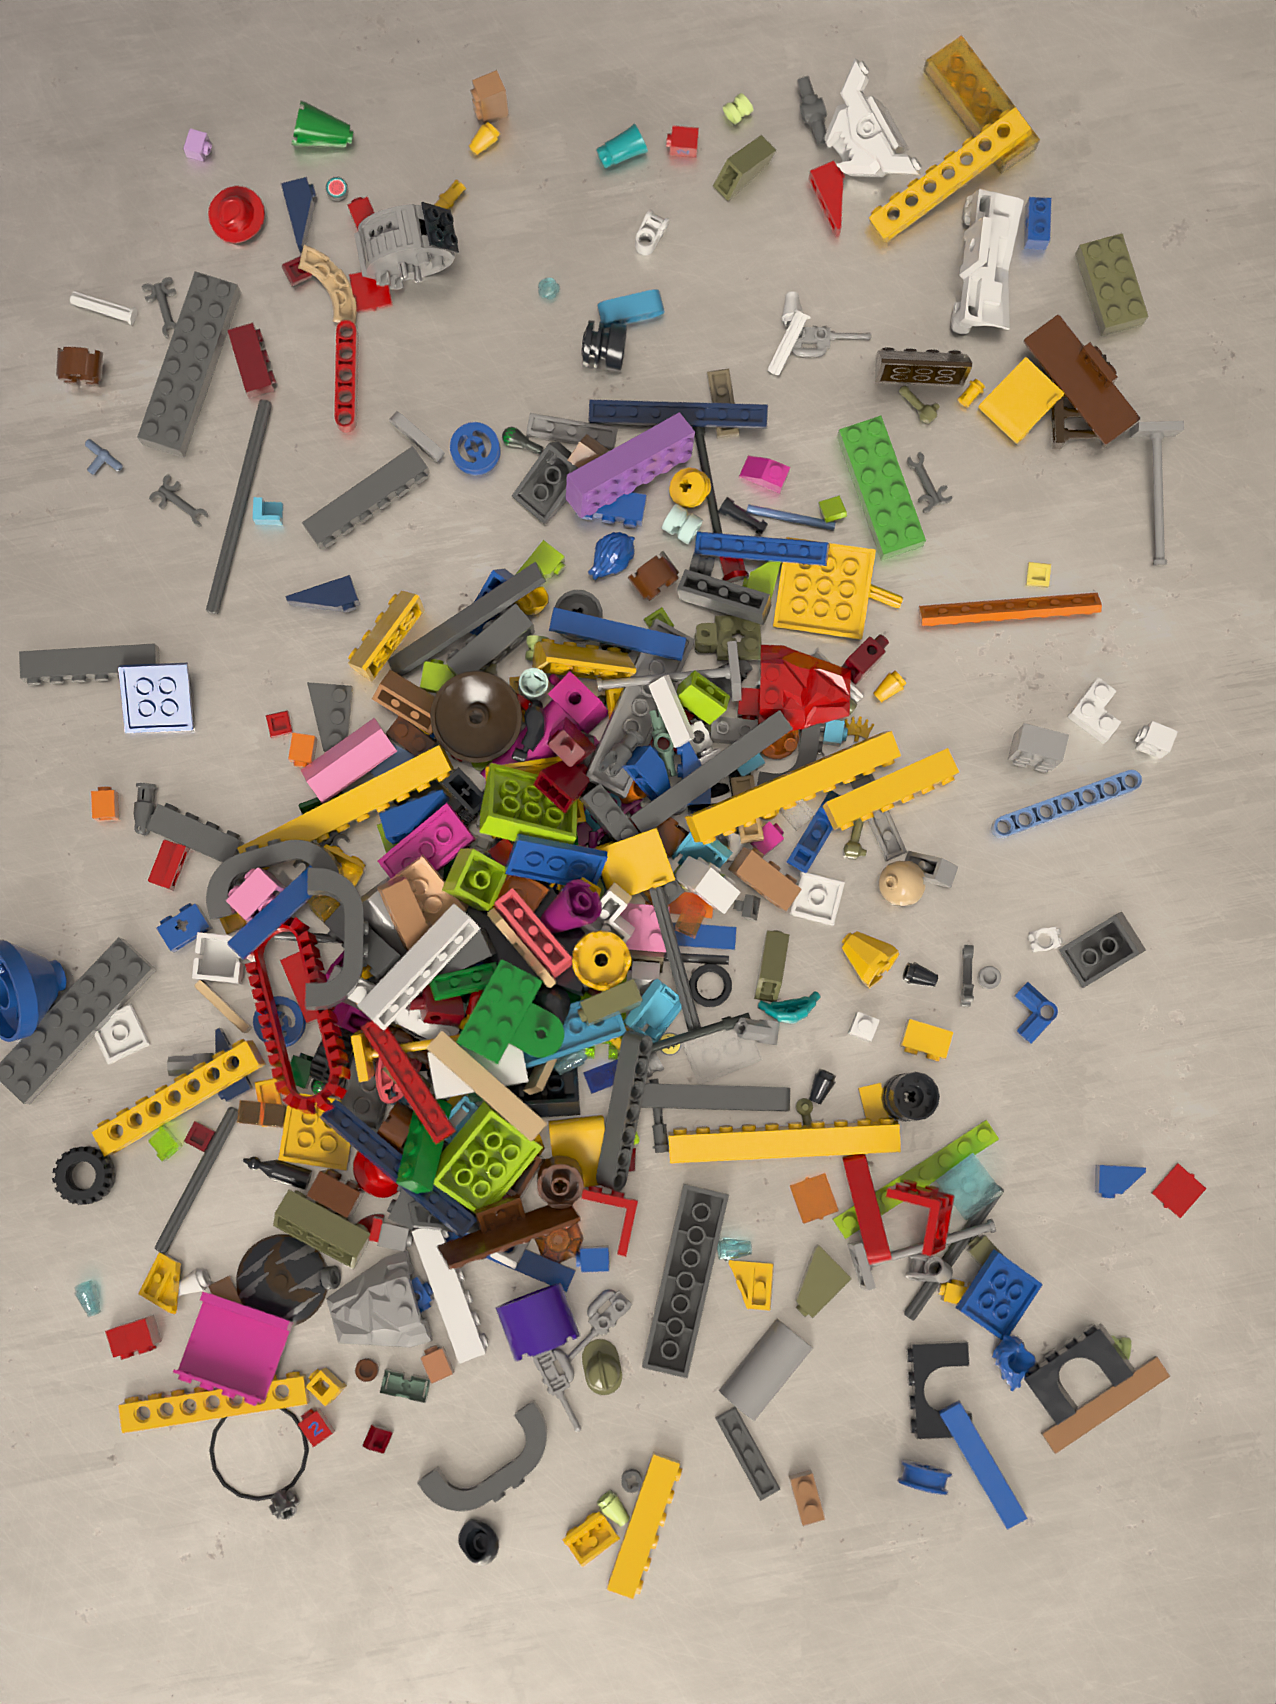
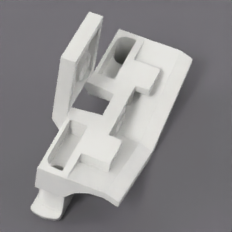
(986, 262)

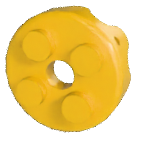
(601, 976)

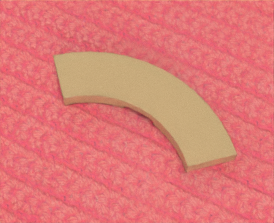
(334, 281)
(521, 948)

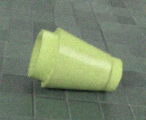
(613, 1508)

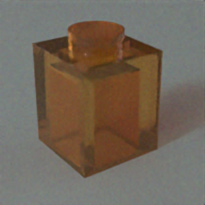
(690, 919)

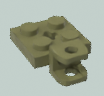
(714, 637)

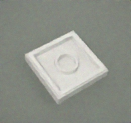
(818, 898)
(121, 1035)

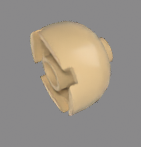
(902, 883)

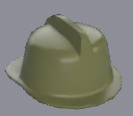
(602, 1367)

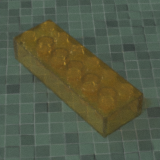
(974, 96)

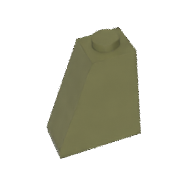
(743, 167)
(772, 966)
(610, 1003)
(820, 1283)

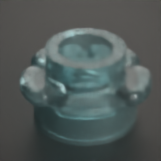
(548, 282)

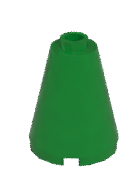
(320, 128)

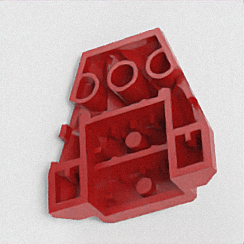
(802, 687)

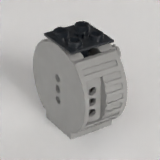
(406, 243)

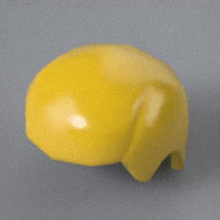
(534, 601)

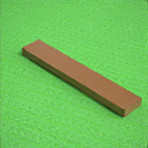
(1106, 1405)

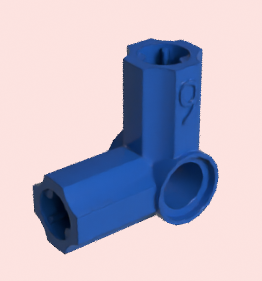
(1035, 1023)

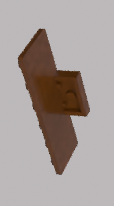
(1083, 378)
(502, 1227)

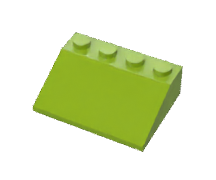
(517, 807)
(484, 1159)

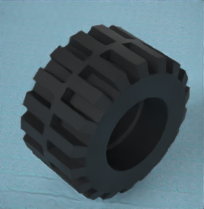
(320, 1068)
(64, 1178)

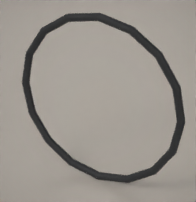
(250, 1497)

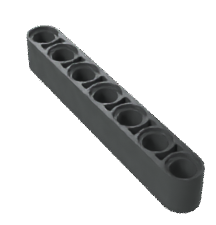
(716, 1097)
(624, 1110)

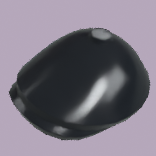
(554, 1001)
(478, 1542)

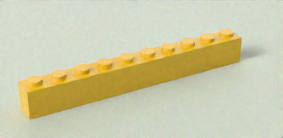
(793, 786)
(362, 800)
(784, 1141)

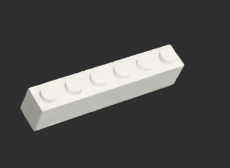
(418, 966)
(451, 1296)

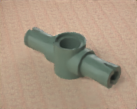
(660, 730)

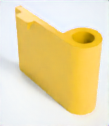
(1021, 400)
(636, 863)
(581, 1140)

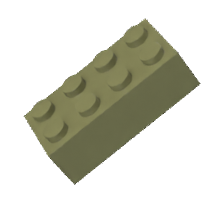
(1111, 284)
(321, 1228)

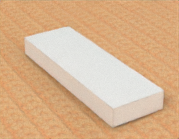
(671, 711)

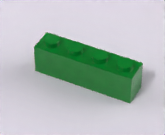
(420, 1155)

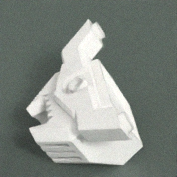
(867, 133)

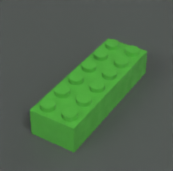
(881, 487)

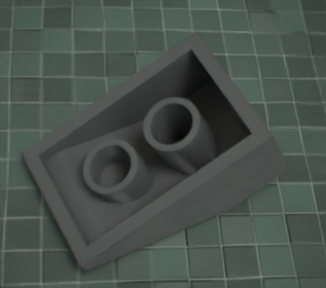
(545, 484)
(1102, 949)

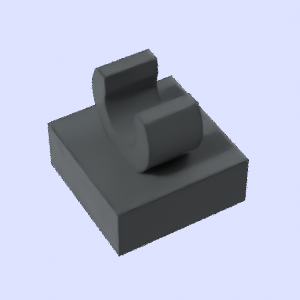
(749, 906)

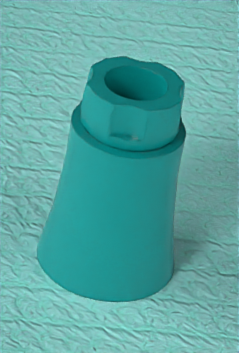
(622, 147)

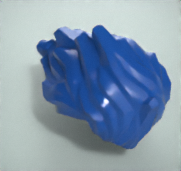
(612, 554)
(1013, 1360)

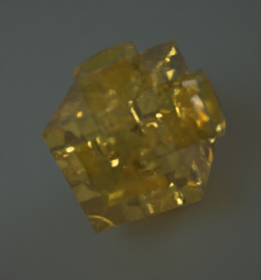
(323, 906)

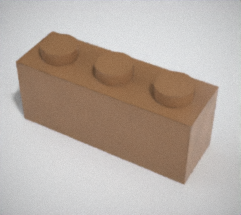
(489, 98)
(405, 700)
(765, 878)
(404, 910)

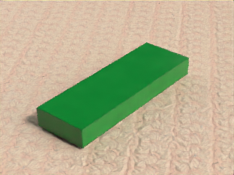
(462, 981)

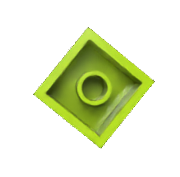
(475, 879)

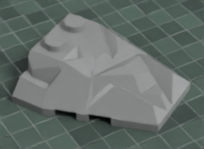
(380, 1307)

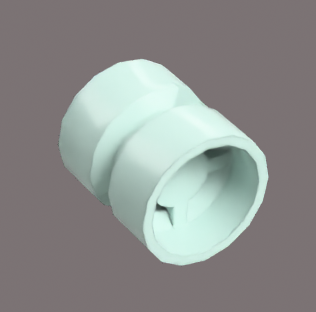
(682, 524)
(533, 684)

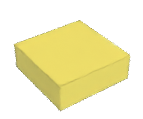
(1038, 574)

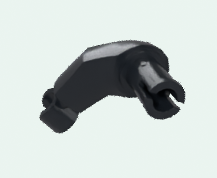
(536, 726)

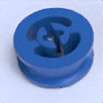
(468, 432)
(293, 1033)
(924, 1477)

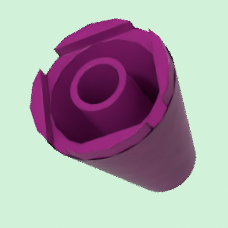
(572, 908)

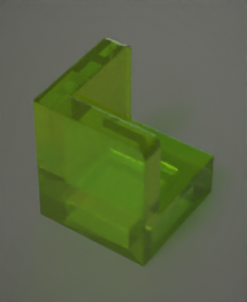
(165, 1143)

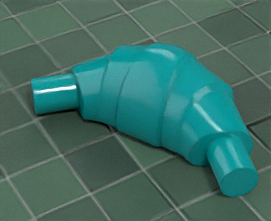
(790, 1010)

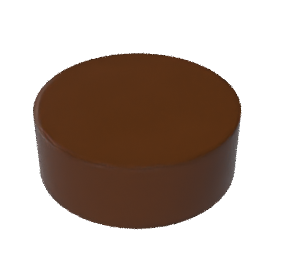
(366, 1369)

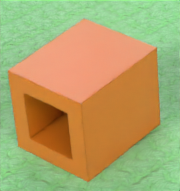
(302, 749)
(105, 804)

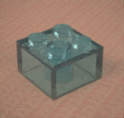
(970, 1185)

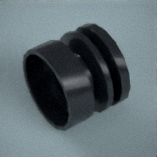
(604, 345)
(922, 1096)

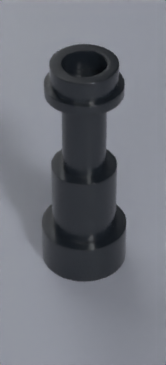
(736, 512)

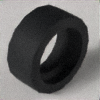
(726, 980)

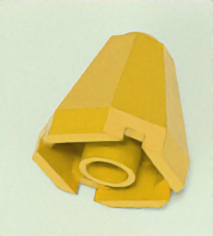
(869, 956)

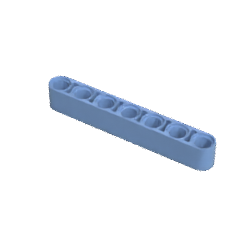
(1076, 799)

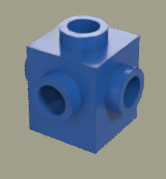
(425, 1292)

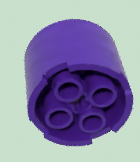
(537, 1321)

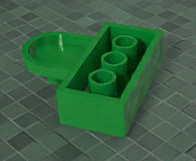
(509, 1017)

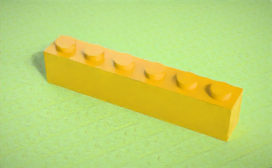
(891, 789)
(643, 1525)

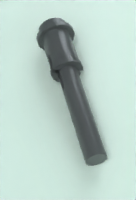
(659, 1128)

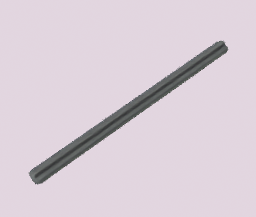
(238, 506)

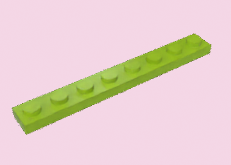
(925, 1172)

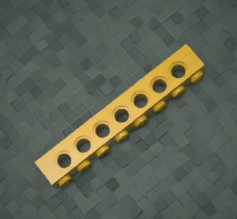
(945, 187)
(249, 1061)
(133, 1421)

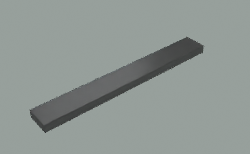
(467, 619)
(711, 772)

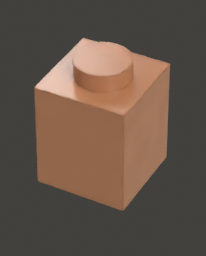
(437, 1363)

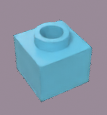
(834, 733)

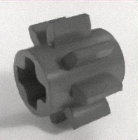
(284, 1504)

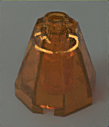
(571, 1242)

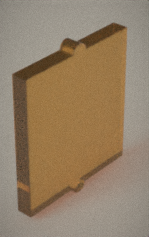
(814, 1198)

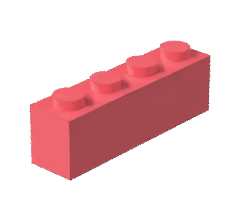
(533, 933)

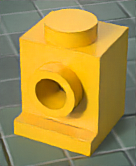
(952, 1291)
(325, 1394)

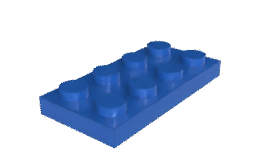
(554, 861)

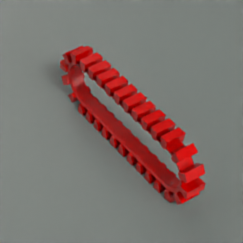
(273, 1031)

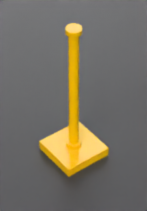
(365, 1054)

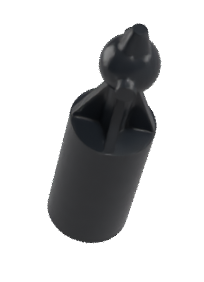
(281, 1171)

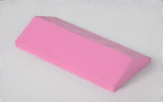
(348, 760)

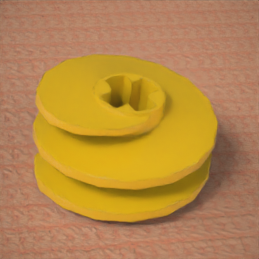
(686, 478)

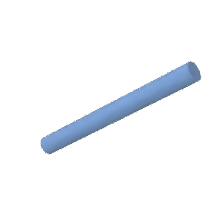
(791, 517)

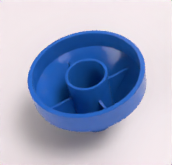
(26, 990)

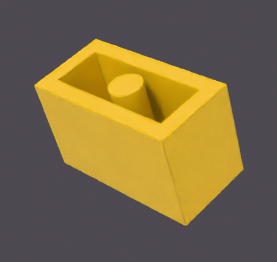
(926, 1039)

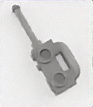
(821, 337)
(603, 1321)
(555, 1382)

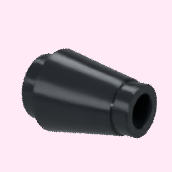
(919, 975)
(821, 1086)

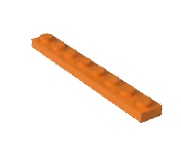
(1010, 609)

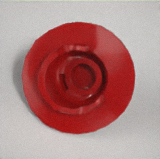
(236, 214)
(372, 1179)

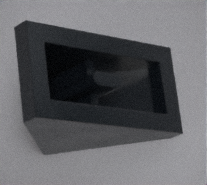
(464, 790)

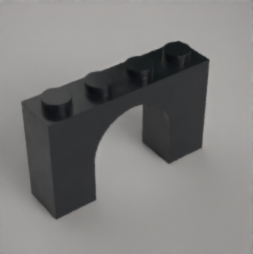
(1093, 1345)
(925, 1359)

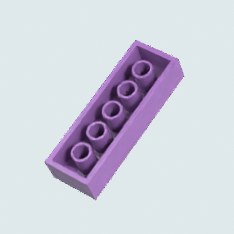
(630, 465)

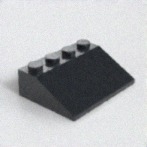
(558, 1097)

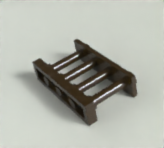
(1059, 432)

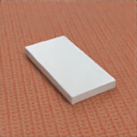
(509, 1072)

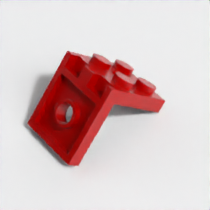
(617, 1199)
(939, 1214)

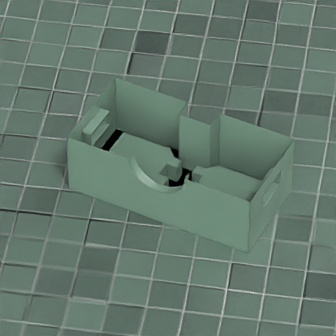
(405, 1387)

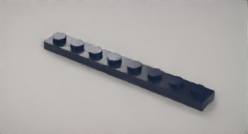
(696, 414)
(389, 1162)

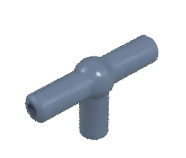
(102, 456)

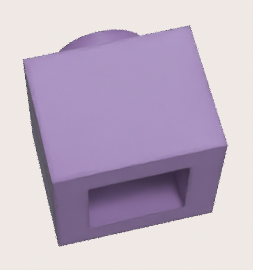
(197, 145)

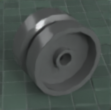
(580, 602)

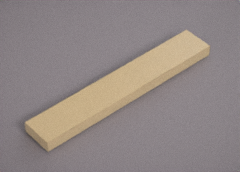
(486, 1086)

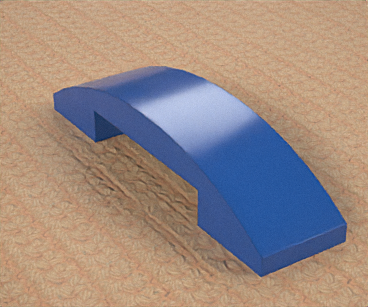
(813, 838)

